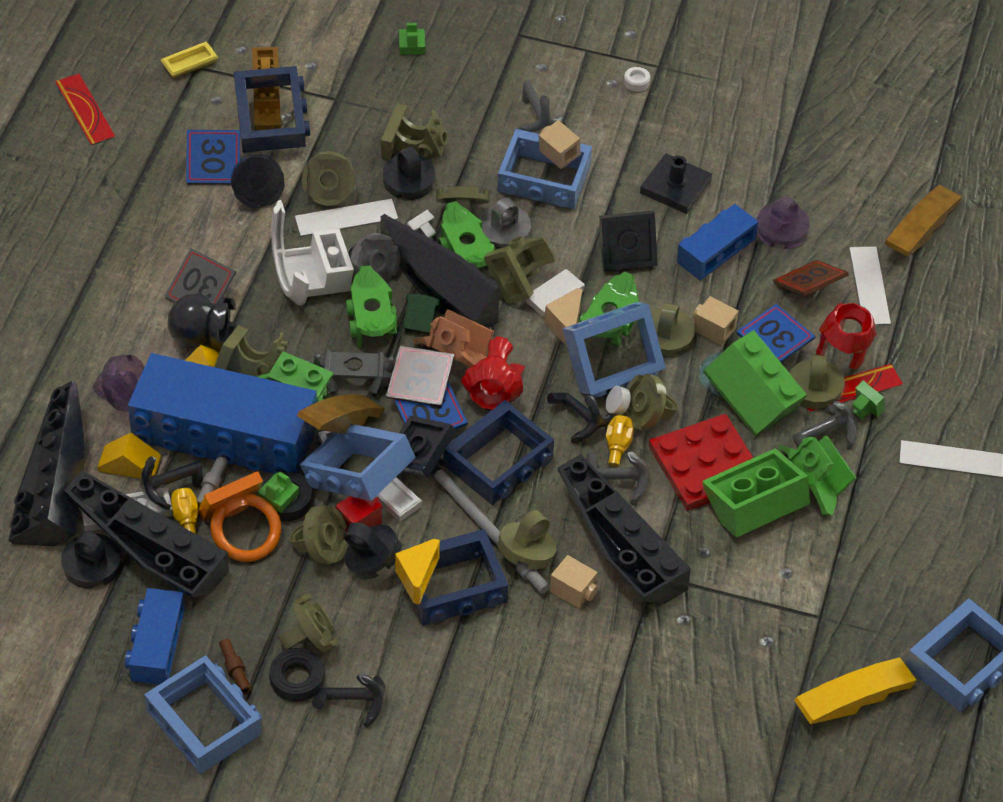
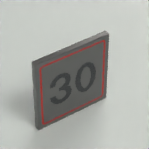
(200, 276)

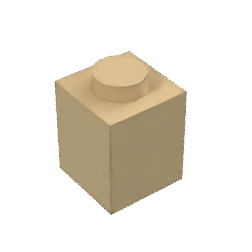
(559, 144)
(715, 320)
(574, 582)

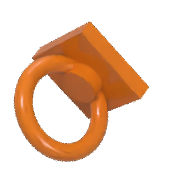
(232, 500)

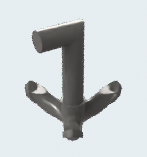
(540, 107)
(841, 417)
(637, 472)

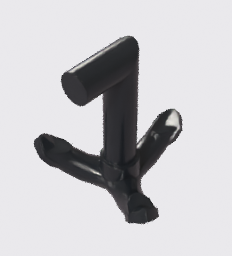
(591, 416)
(152, 483)
(373, 691)

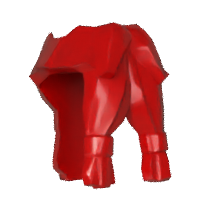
(849, 343)
(493, 378)

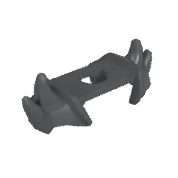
(374, 367)

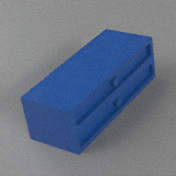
(221, 414)

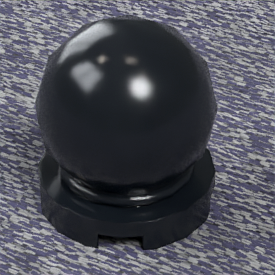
(199, 321)

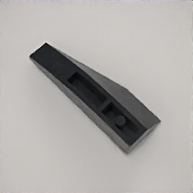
(444, 275)
(41, 508)
(624, 536)
(150, 538)

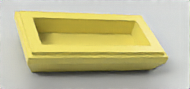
(189, 60)

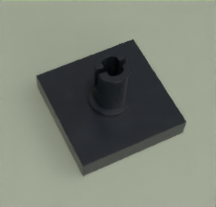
(676, 183)
(628, 240)
(428, 442)

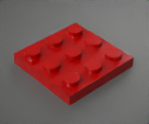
(698, 454)

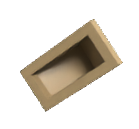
(563, 313)

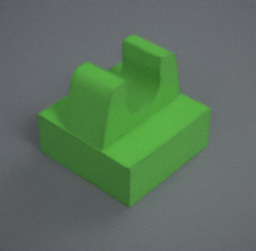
(411, 40)
(868, 401)
(279, 491)

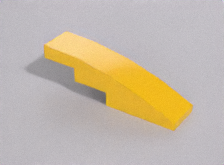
(851, 691)

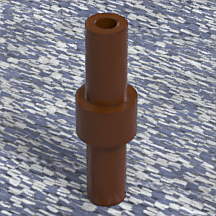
(234, 666)

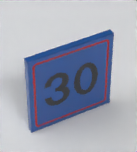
(211, 155)
(779, 332)
(448, 413)

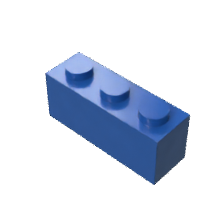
(717, 241)
(155, 636)

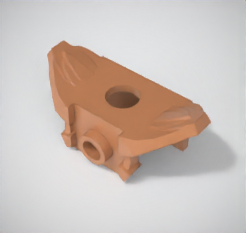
(458, 337)

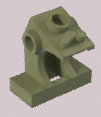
(400, 131)
(523, 259)
(241, 358)

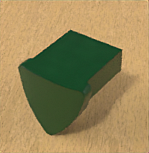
(420, 312)

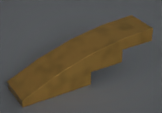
(266, 100)
(923, 220)
(340, 411)

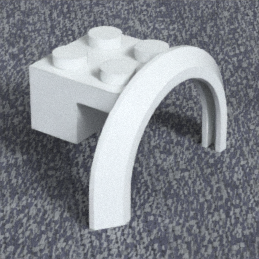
(311, 269)

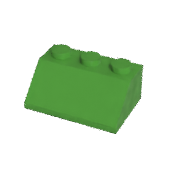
(755, 383)
(757, 492)

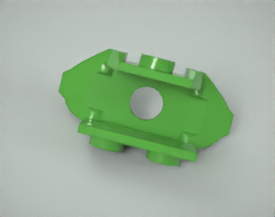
(459, 222)
(370, 287)
(617, 292)
(300, 373)
(825, 470)

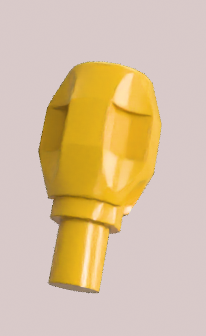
(619, 437)
(185, 508)

